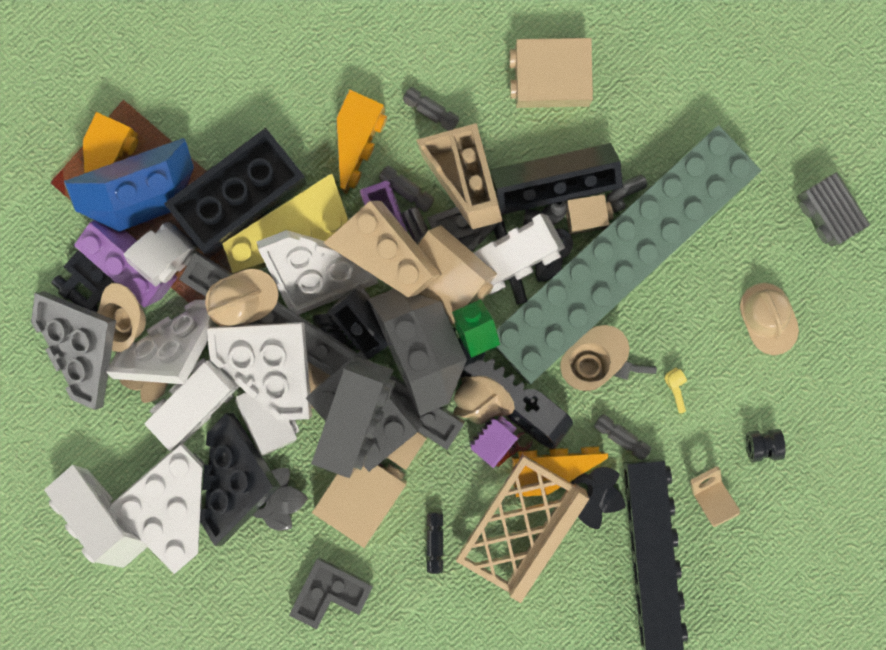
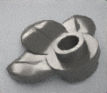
(281, 503)

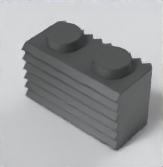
(833, 210)

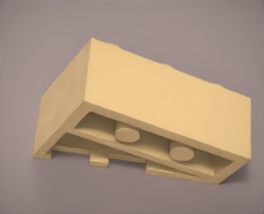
(463, 171)

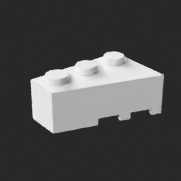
(90, 520)

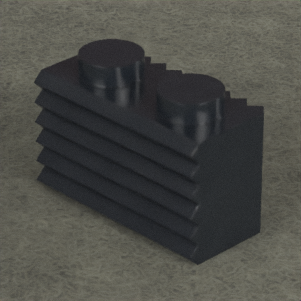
(358, 321)

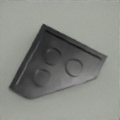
(234, 480)

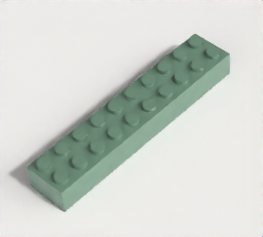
(624, 254)

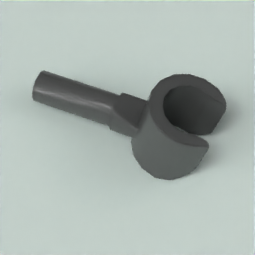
(624, 372)

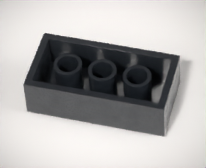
(236, 192)

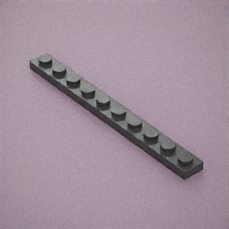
(324, 350)

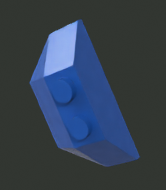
(132, 188)

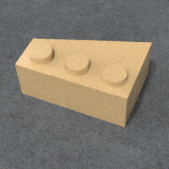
(384, 249)

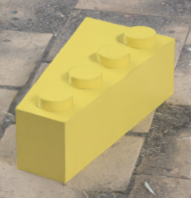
(313, 213)

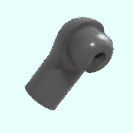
(630, 187)
(555, 211)

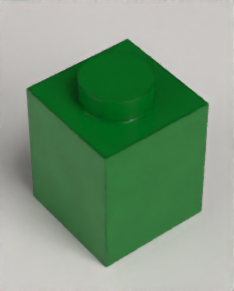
(476, 328)

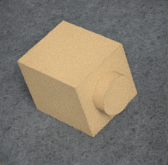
(588, 214)

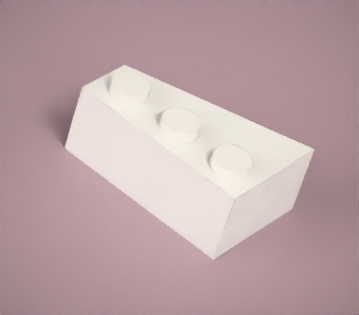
(521, 249)
(191, 404)

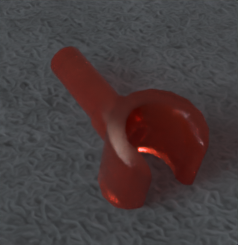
(514, 449)

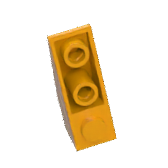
(356, 127)
(107, 142)
(559, 462)

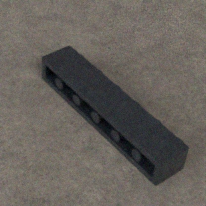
(654, 556)

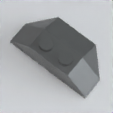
(421, 346)

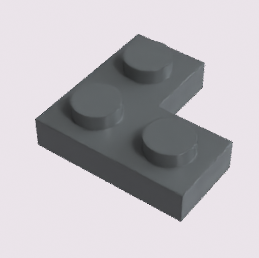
(325, 585)

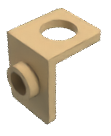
(714, 497)

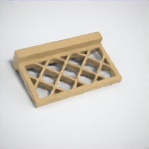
(548, 536)

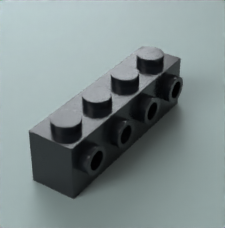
(557, 178)

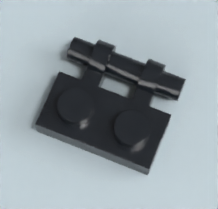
(84, 273)

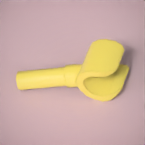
(675, 379)

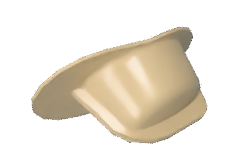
(241, 298)
(122, 306)
(769, 318)
(595, 358)
(482, 399)

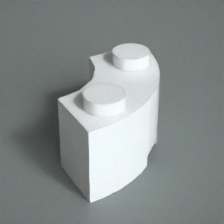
(161, 253)

